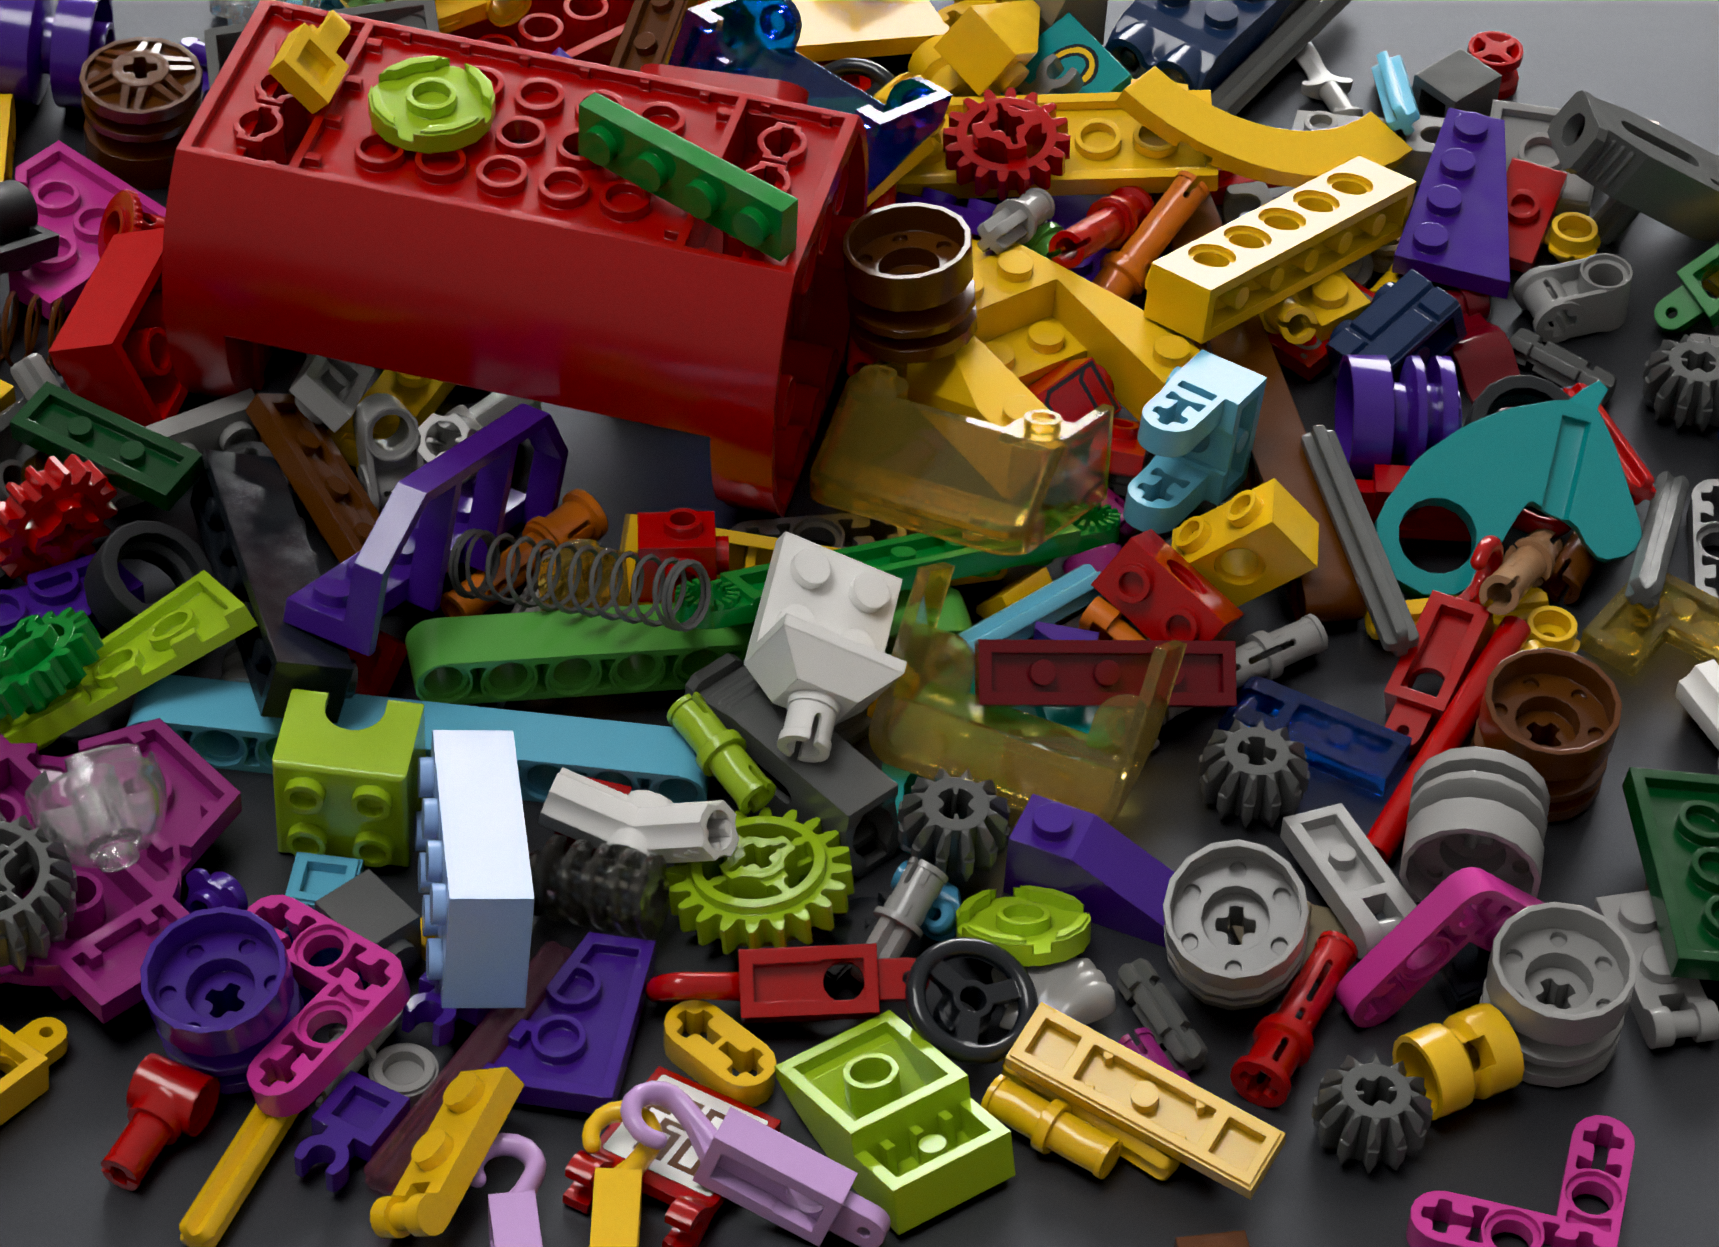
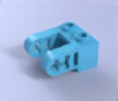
(1200, 439)

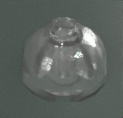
(102, 807)

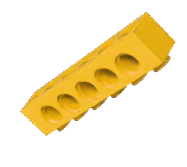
(1278, 249)

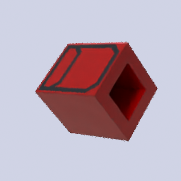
(1075, 389)

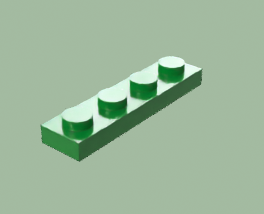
(688, 176)

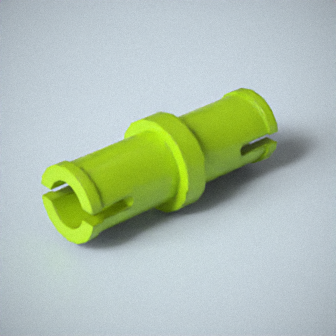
(721, 753)

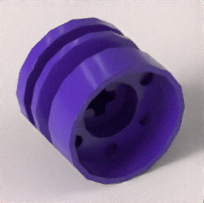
(1390, 418)
(219, 991)

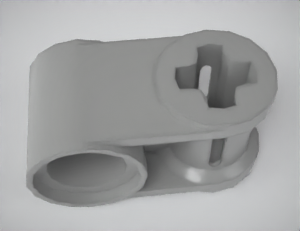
(1581, 298)
(389, 459)

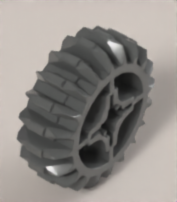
(43, 914)

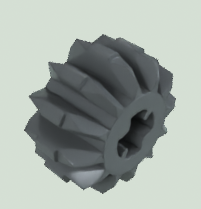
(1684, 383)
(1253, 773)
(954, 823)
(1372, 1112)

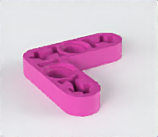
(1428, 942)
(338, 1000)
(1567, 1228)

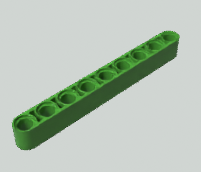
(580, 655)

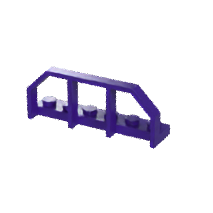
(423, 519)

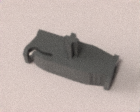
(1638, 168)
(841, 791)

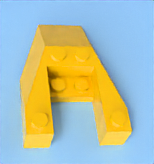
(1033, 321)

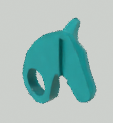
(1525, 456)

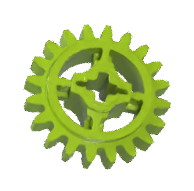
(769, 889)

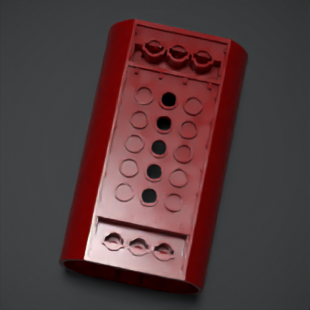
(516, 252)

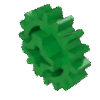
(44, 660)

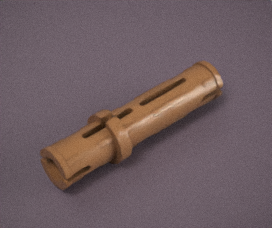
(1521, 571)

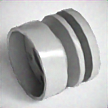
(1475, 812)
(1232, 887)
(1564, 989)

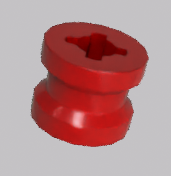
(1501, 54)

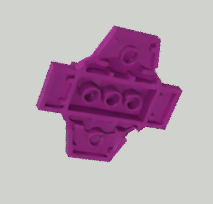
(129, 907)

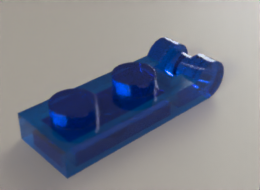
(1332, 738)

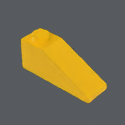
(993, 44)

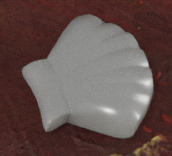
(1069, 987)

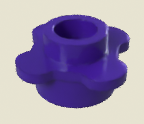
(213, 891)

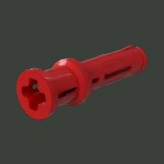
(1107, 225)
(1327, 966)

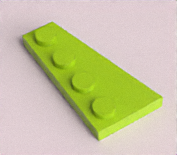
(139, 653)

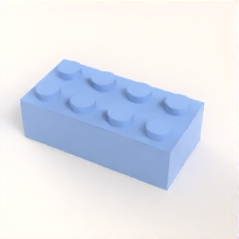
(474, 869)

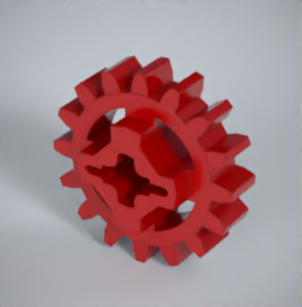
(1006, 143)
(50, 523)

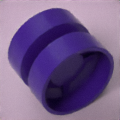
(50, 46)

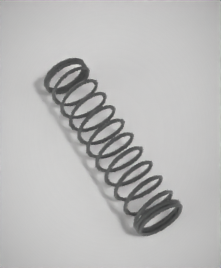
(664, 594)

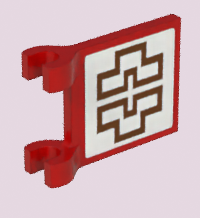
(672, 1170)

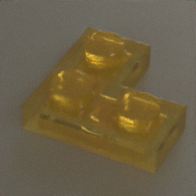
(1632, 634)

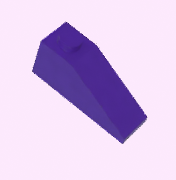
(1091, 861)

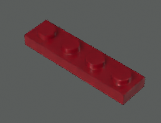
(1095, 670)

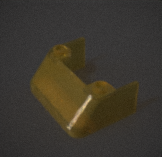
(957, 473)
(933, 721)

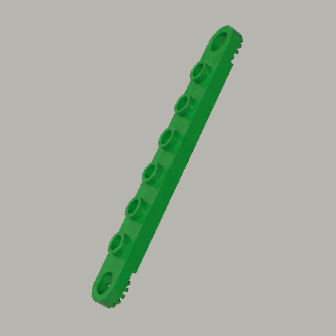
(739, 591)

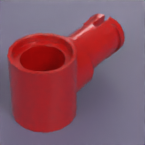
(161, 1105)

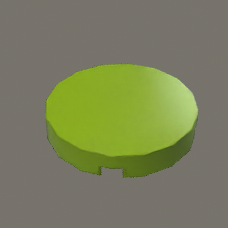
(431, 105)
(1033, 925)

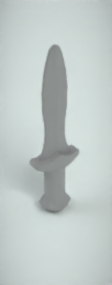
(1324, 85)

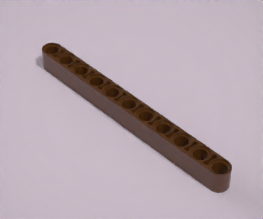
(1277, 453)

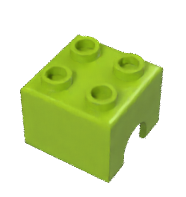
(347, 787)

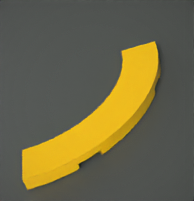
(1252, 148)

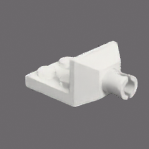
(821, 641)

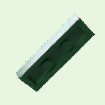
(121, 449)

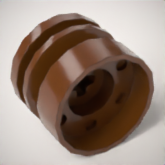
(138, 107)
(910, 282)
(1556, 717)

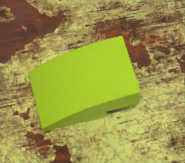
(898, 1119)

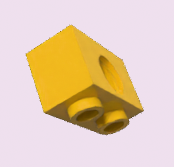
(1251, 542)

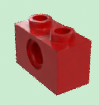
(1165, 593)

